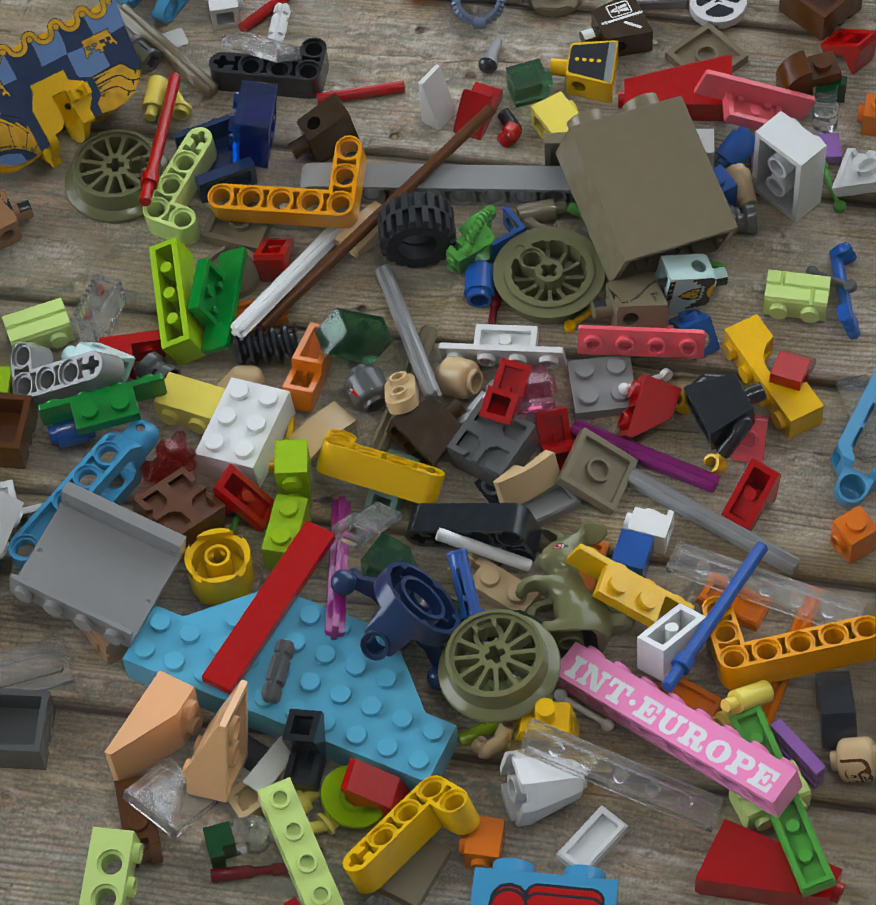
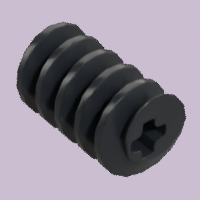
(266, 345)

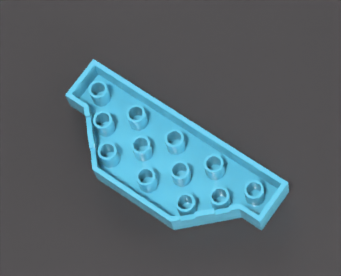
(365, 703)

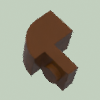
(804, 73)

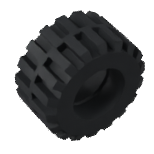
(416, 229)

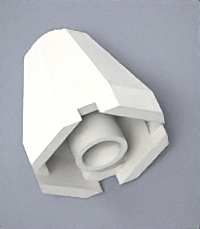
(535, 788)

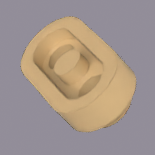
(401, 393)

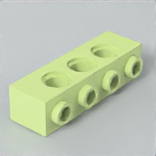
(298, 844)
(107, 847)

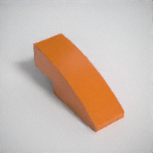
(307, 371)

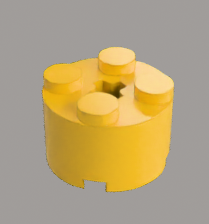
(219, 566)

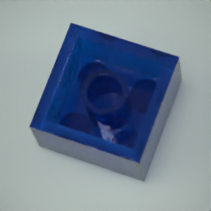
(253, 122)

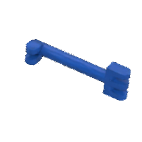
(840, 256)

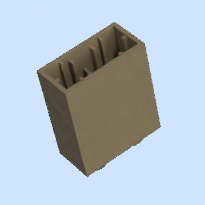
(644, 185)

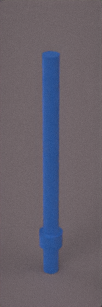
(685, 659)

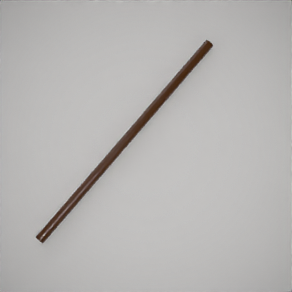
(371, 222)

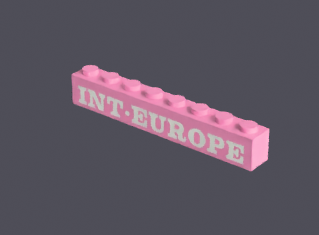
(679, 730)

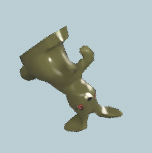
(576, 612)

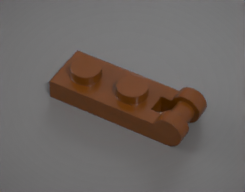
(135, 821)

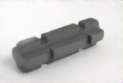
(278, 671)

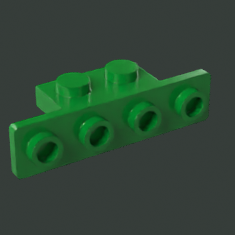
(216, 297)
(104, 406)

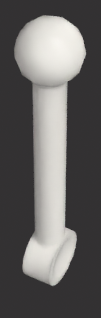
(665, 375)
(607, 724)

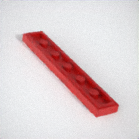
(268, 607)

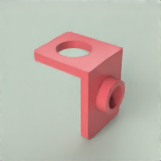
(754, 443)

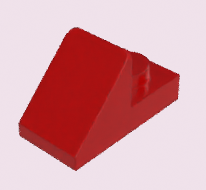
(854, 45)
(473, 102)
(273, 257)
(135, 344)
(753, 492)
(243, 497)

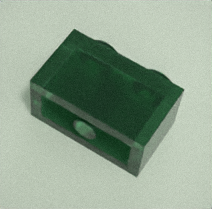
(353, 336)

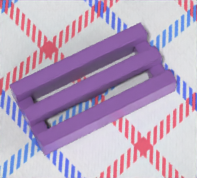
(793, 748)

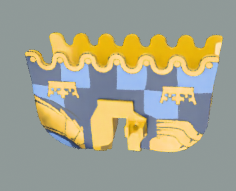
(73, 64)

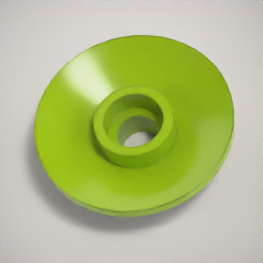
(338, 807)

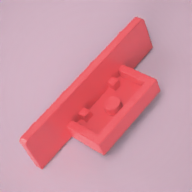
(752, 102)
(641, 341)

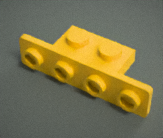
(623, 588)

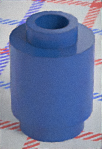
(736, 147)
(479, 284)
(66, 434)

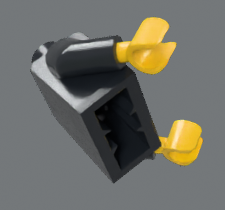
(722, 413)

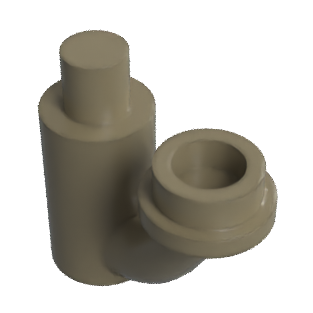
(540, 211)

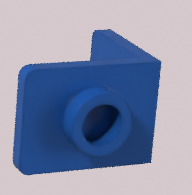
(508, 216)
(697, 320)

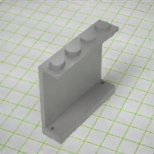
(99, 565)

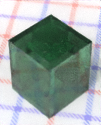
(528, 82)

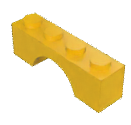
(749, 347)

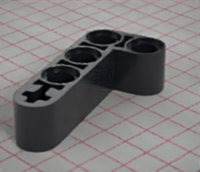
(294, 77)
(495, 524)

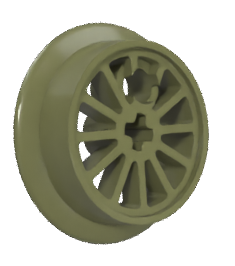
(98, 164)
(548, 277)
(499, 704)

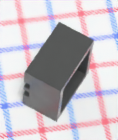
(490, 447)
(25, 728)

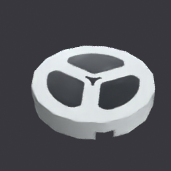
(718, 12)

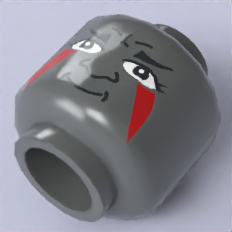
(366, 387)

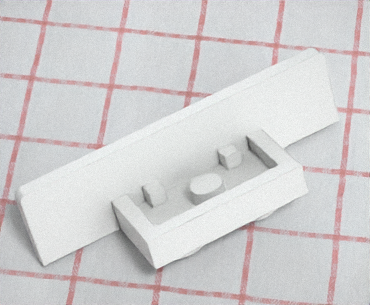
(505, 341)

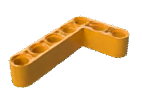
(299, 198)
(788, 653)

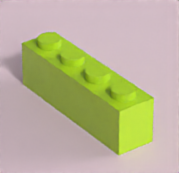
(173, 280)

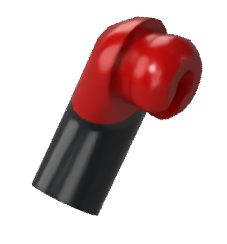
(512, 128)

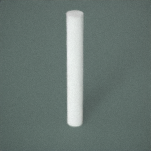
(483, 549)

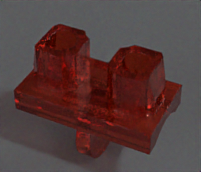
(170, 457)

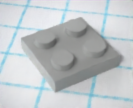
(596, 384)

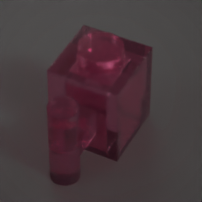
(539, 391)

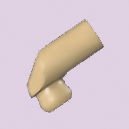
(244, 372)
(499, 742)

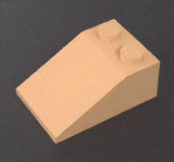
(155, 727)
(221, 749)

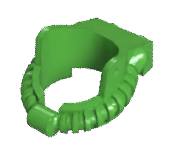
(473, 242)

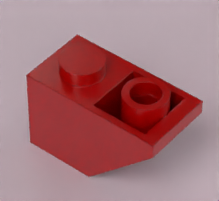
(649, 405)

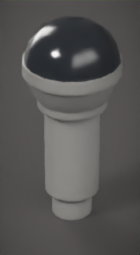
(489, 62)

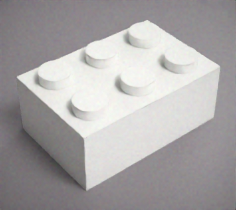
(788, 166)
(245, 430)

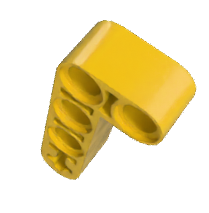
(378, 470)
(406, 829)

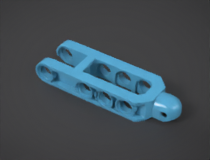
(130, 451)
(851, 484)

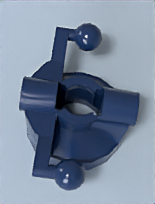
(410, 611)

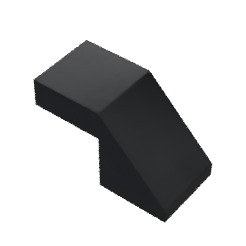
(836, 707)
(306, 742)

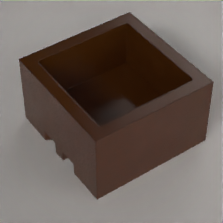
(820, 16)
(17, 424)
(181, 506)

